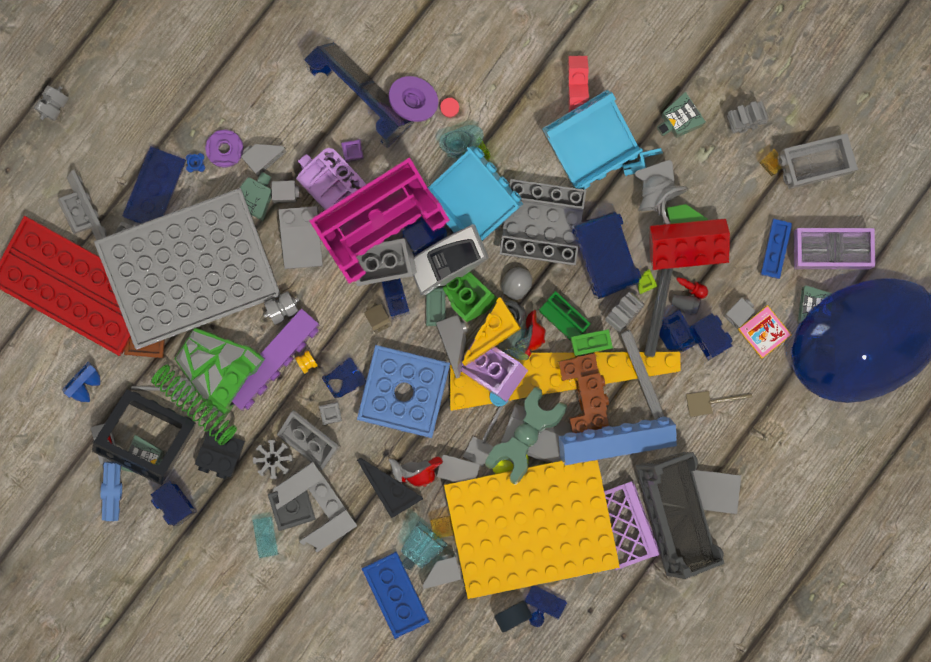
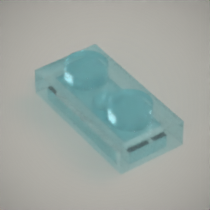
(265, 537)

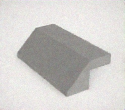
(548, 440)

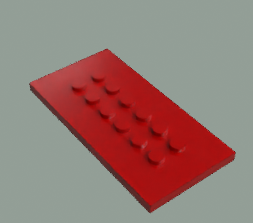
(63, 284)

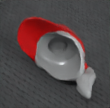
(416, 473)

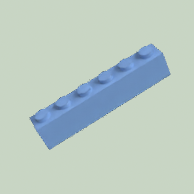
(617, 440)

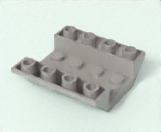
(543, 223)

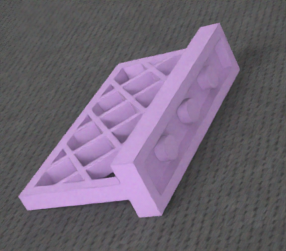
(641, 521)

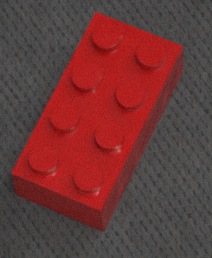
(689, 244)

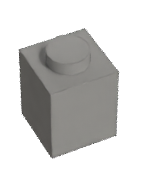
(285, 192)
(740, 313)

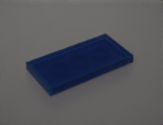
(154, 186)

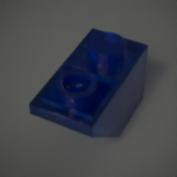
(395, 298)

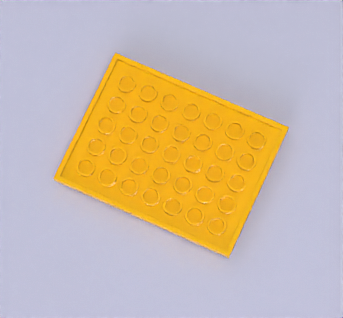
(531, 531)

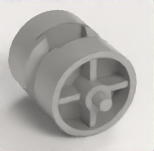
(51, 102)
(279, 308)

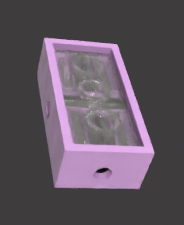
(834, 248)

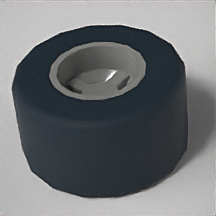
(513, 616)

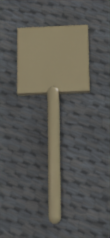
(700, 402)

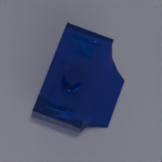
(677, 333)

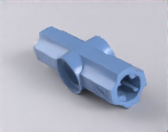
(111, 491)

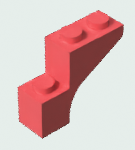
(578, 81)

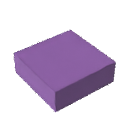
(352, 150)

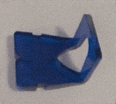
(348, 374)

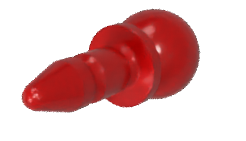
(699, 290)

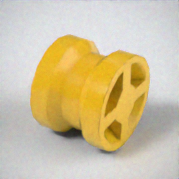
(306, 361)

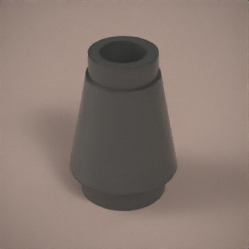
(686, 303)

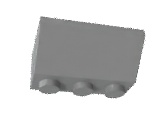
(387, 262)

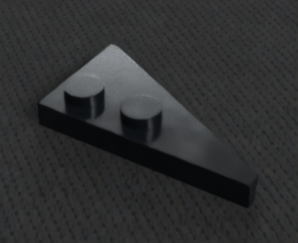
(392, 493)

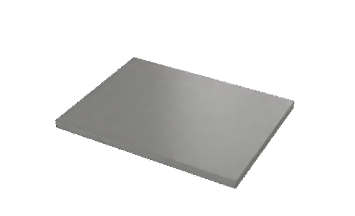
(187, 268)

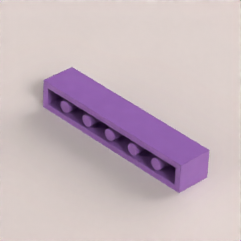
(277, 355)

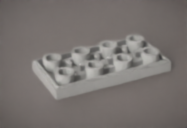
(718, 491)

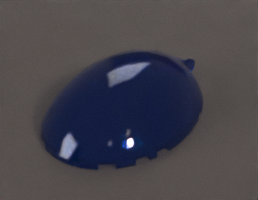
(864, 340)

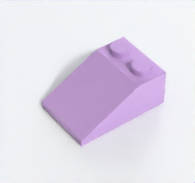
(496, 372)

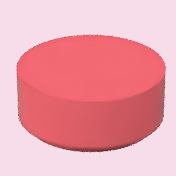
(449, 107)

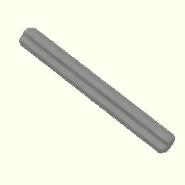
(642, 374)

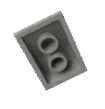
(299, 239)

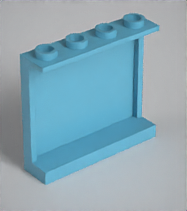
(592, 140)
(475, 194)

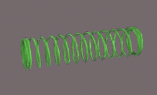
(229, 432)

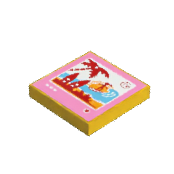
(764, 332)

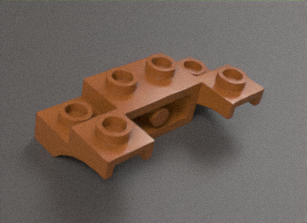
(589, 390)

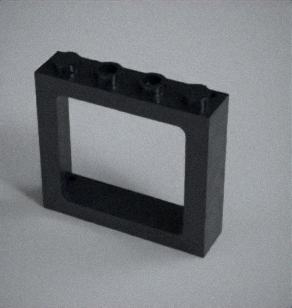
(153, 472)

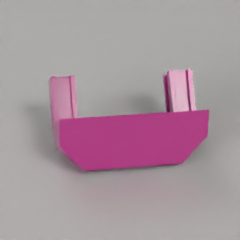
(376, 214)

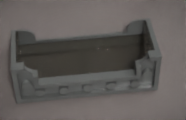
(678, 515)

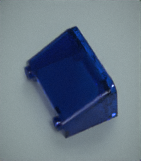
(606, 254)

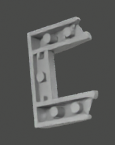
(312, 479)

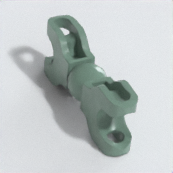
(526, 435)

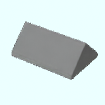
(308, 440)

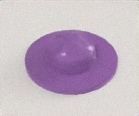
(413, 98)

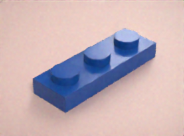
(776, 249)

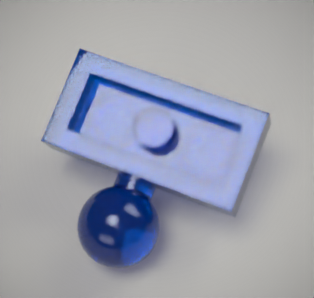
(544, 603)

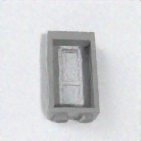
(817, 161)

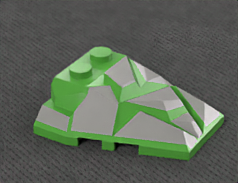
(217, 367)

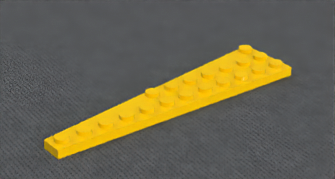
(546, 374)

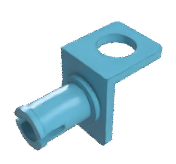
(641, 164)

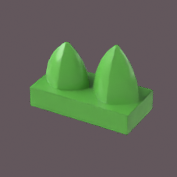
(591, 342)

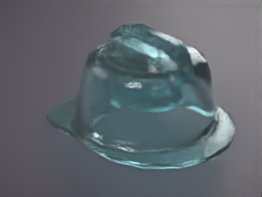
(457, 141)

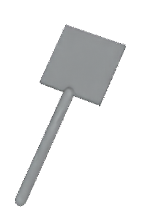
(171, 389)
(478, 449)

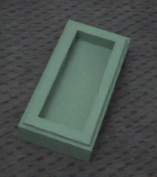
(435, 306)

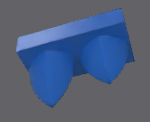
(75, 386)

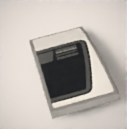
(449, 259)

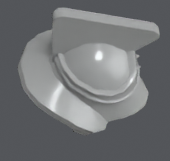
(658, 188)

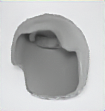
(516, 283)

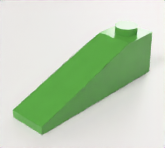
(469, 296)

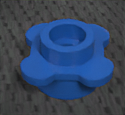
(190, 161)

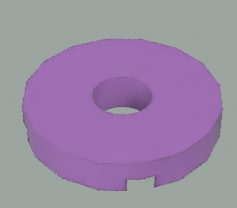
(232, 156)

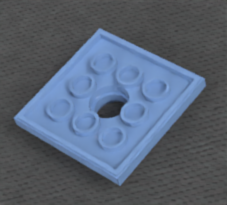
(392, 368)

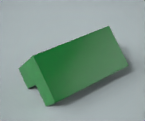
(564, 316)

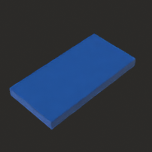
(395, 595)

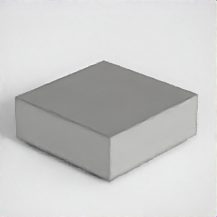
(330, 413)

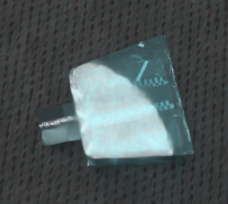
(421, 546)

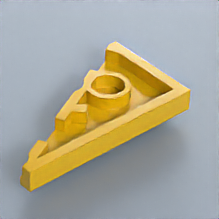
(497, 328)

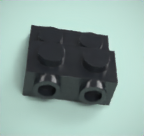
(219, 457)

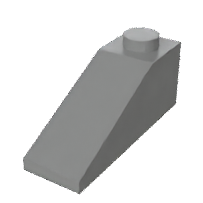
(454, 341)

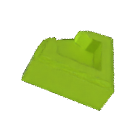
(647, 282)

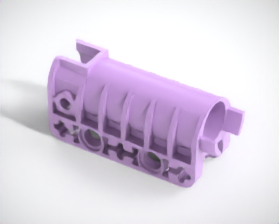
(323, 179)

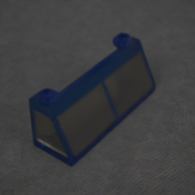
(330, 59)

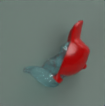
(532, 338)

